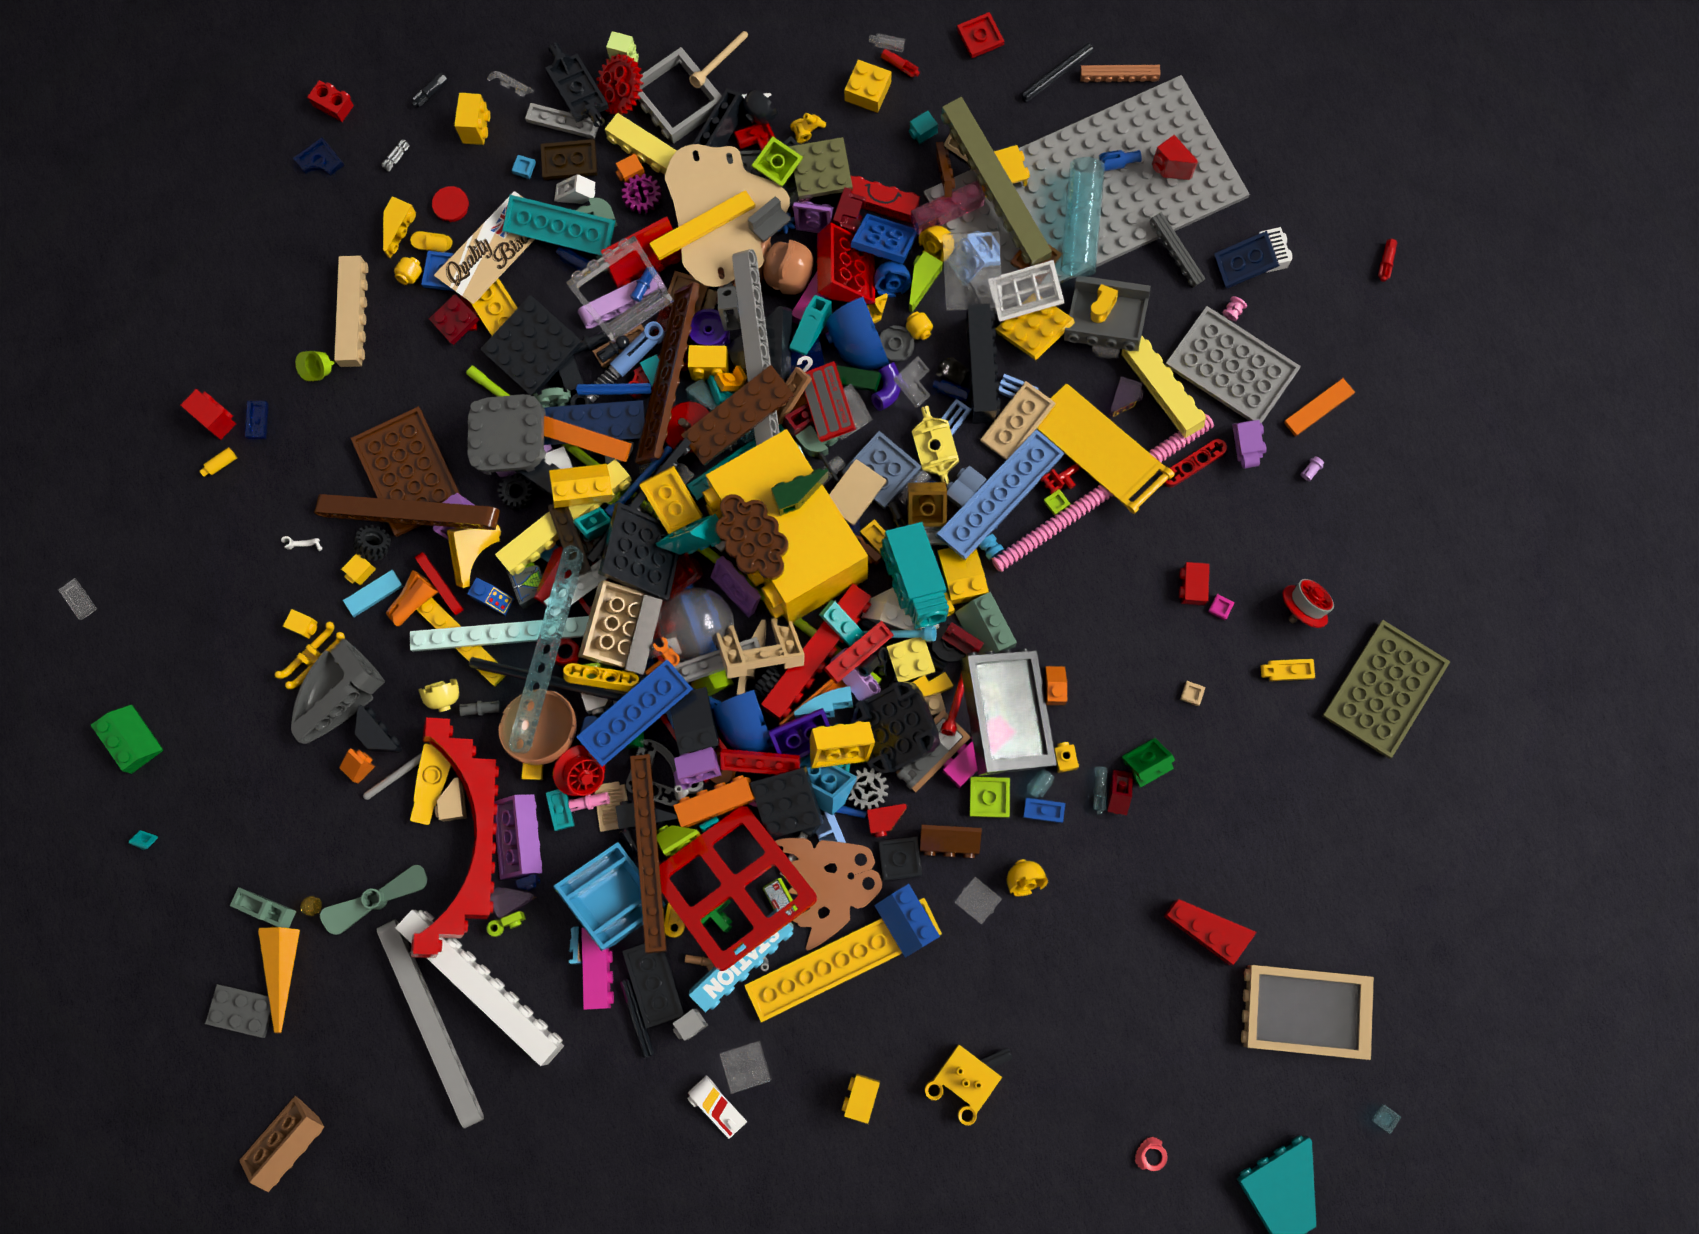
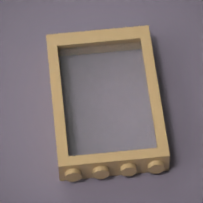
(1308, 1012)

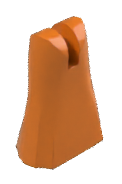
(414, 594)

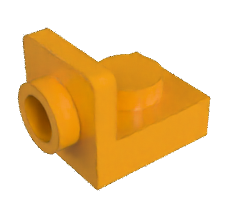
(731, 381)

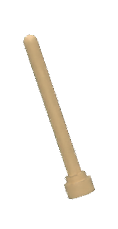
(698, 78)

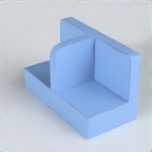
(830, 829)

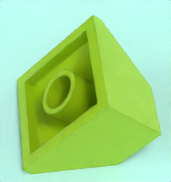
(777, 161)
(675, 838)

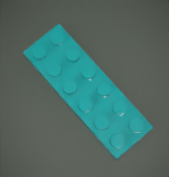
(558, 225)

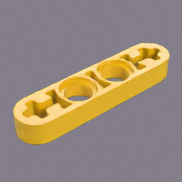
(600, 680)

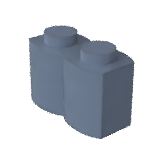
(966, 485)

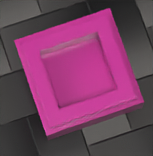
(1221, 607)

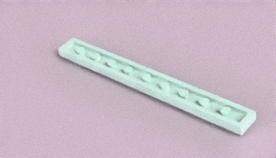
(490, 634)

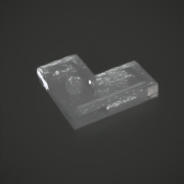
(909, 382)

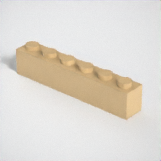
(350, 311)

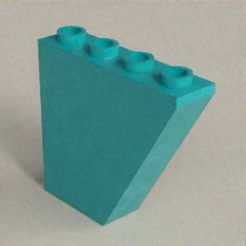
(1283, 1188)

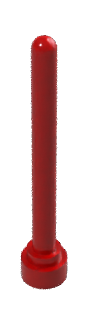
(949, 726)

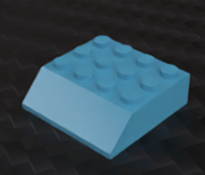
(605, 896)

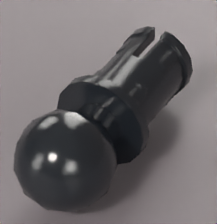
(620, 343)

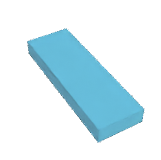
(373, 593)

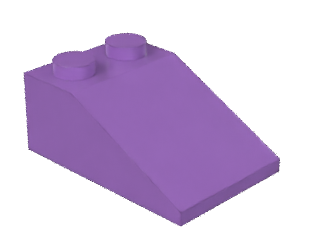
(812, 217)

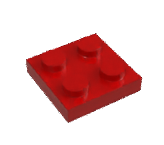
(980, 35)

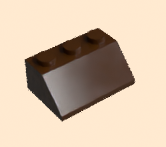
(950, 840)

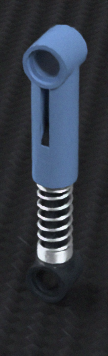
(626, 359)

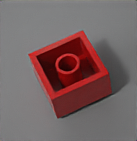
(209, 413)

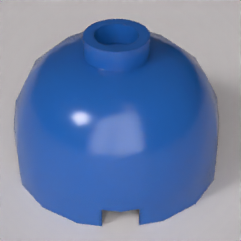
(892, 278)

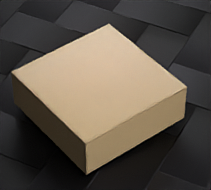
(1192, 693)

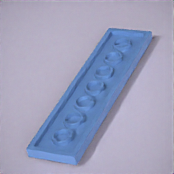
(1000, 494)

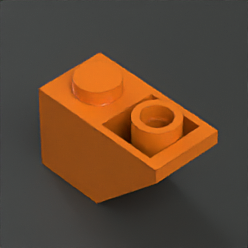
(356, 765)

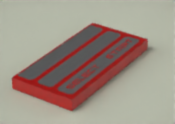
(828, 403)

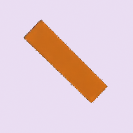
(1319, 407)

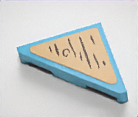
(575, 946)

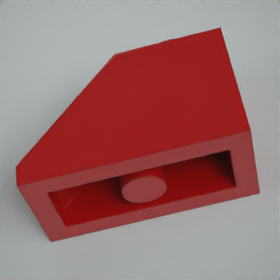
(884, 819)

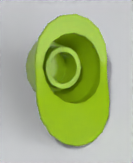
(313, 365)

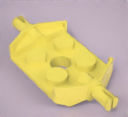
(935, 461)

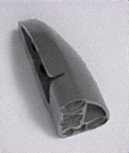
(333, 691)

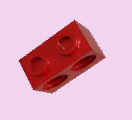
(329, 103)

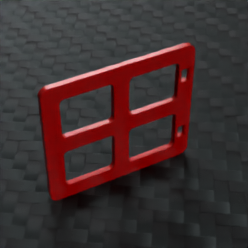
(734, 887)

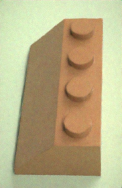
(281, 1144)

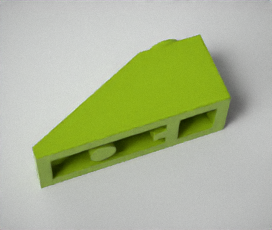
(925, 272)

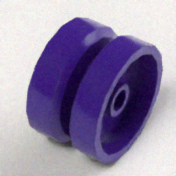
(708, 329)

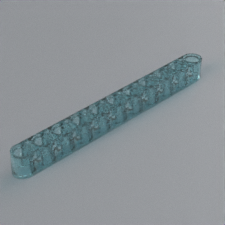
(548, 659)

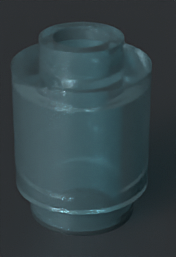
(1040, 784)

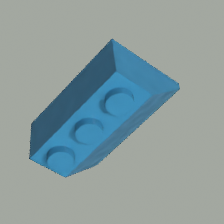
(829, 784)

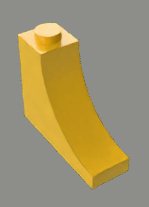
(465, 547)

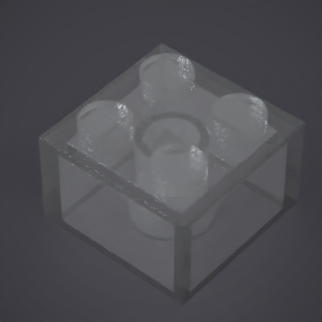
(745, 1067)

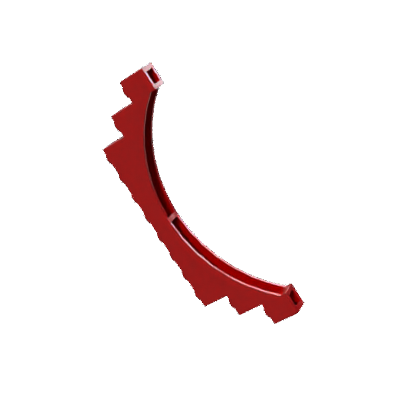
(479, 783)

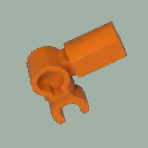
(667, 653)

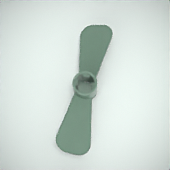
(344, 915)

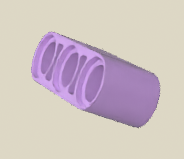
(860, 686)

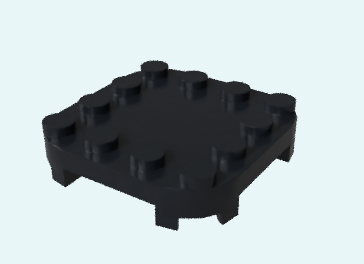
(900, 727)

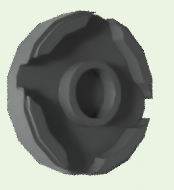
(897, 343)

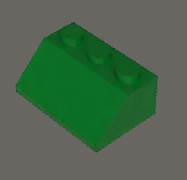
(127, 738)

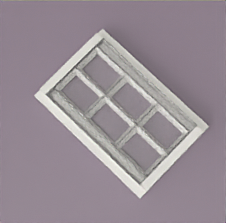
(1029, 291)

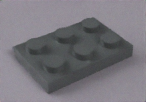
(239, 1011)

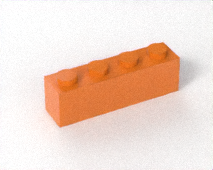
(714, 802)

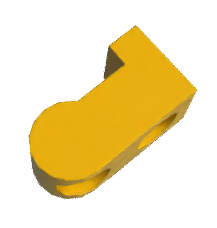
(1105, 302)

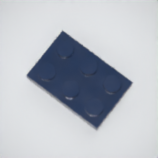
(1247, 259)

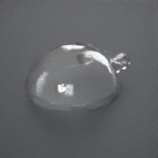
(692, 621)

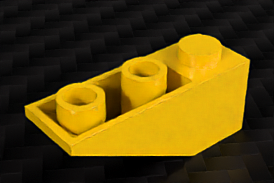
(395, 223)

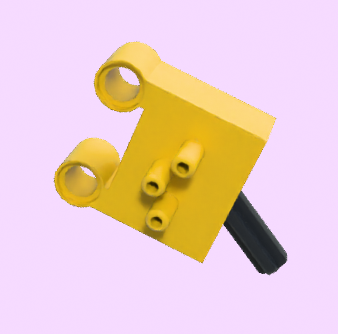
(969, 1078)

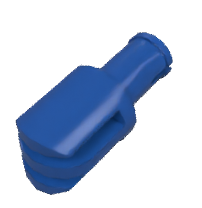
(1118, 159)

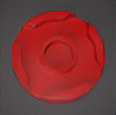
(450, 204)

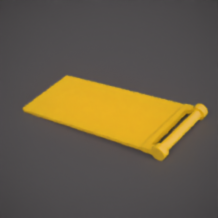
(1102, 448)

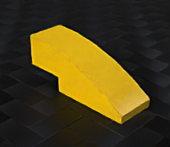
(937, 685)

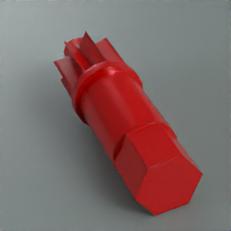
(902, 64)
(1387, 260)

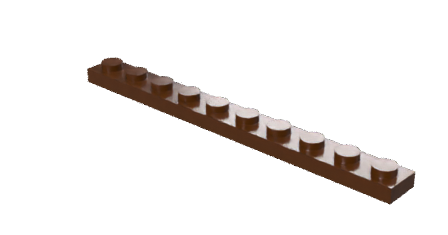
(648, 854)

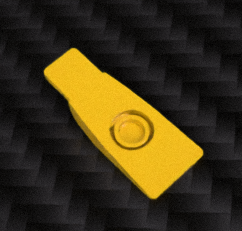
(429, 783)

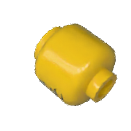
(407, 270)
(919, 325)

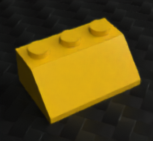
(580, 485)
(841, 744)

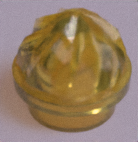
(311, 906)

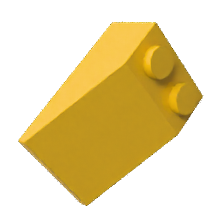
(962, 577)

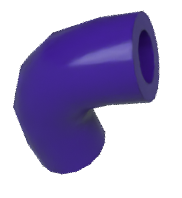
(890, 389)

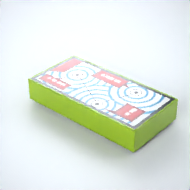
(779, 895)

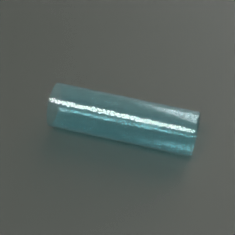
(1082, 217)

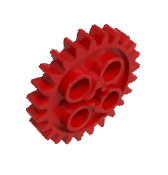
(620, 83)

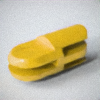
(431, 241)

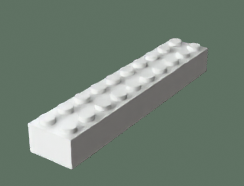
(487, 993)

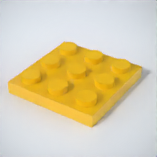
(1036, 330)

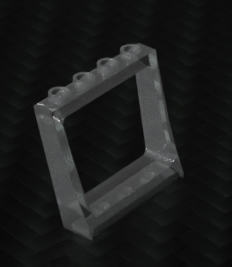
(640, 311)

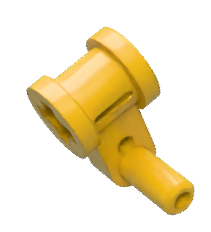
(804, 126)

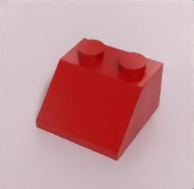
(1174, 160)

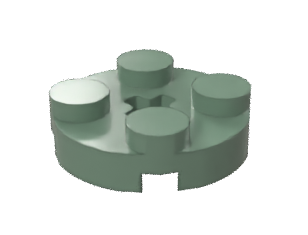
(554, 397)

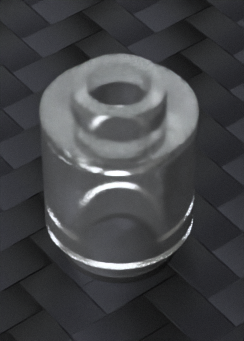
(1104, 352)

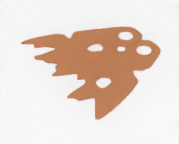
(832, 889)

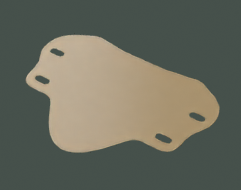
(704, 185)

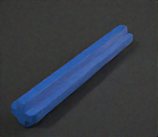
(612, 389)

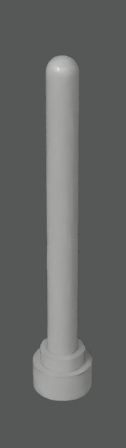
(393, 777)

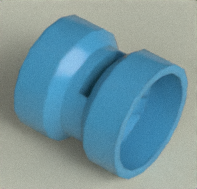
(991, 547)

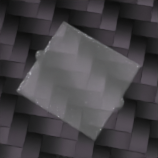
(978, 900)

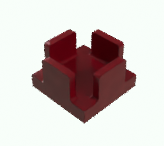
(848, 211)

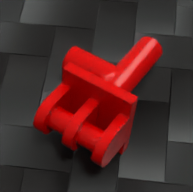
(1055, 481)

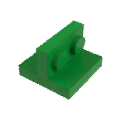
(1149, 762)
(721, 920)

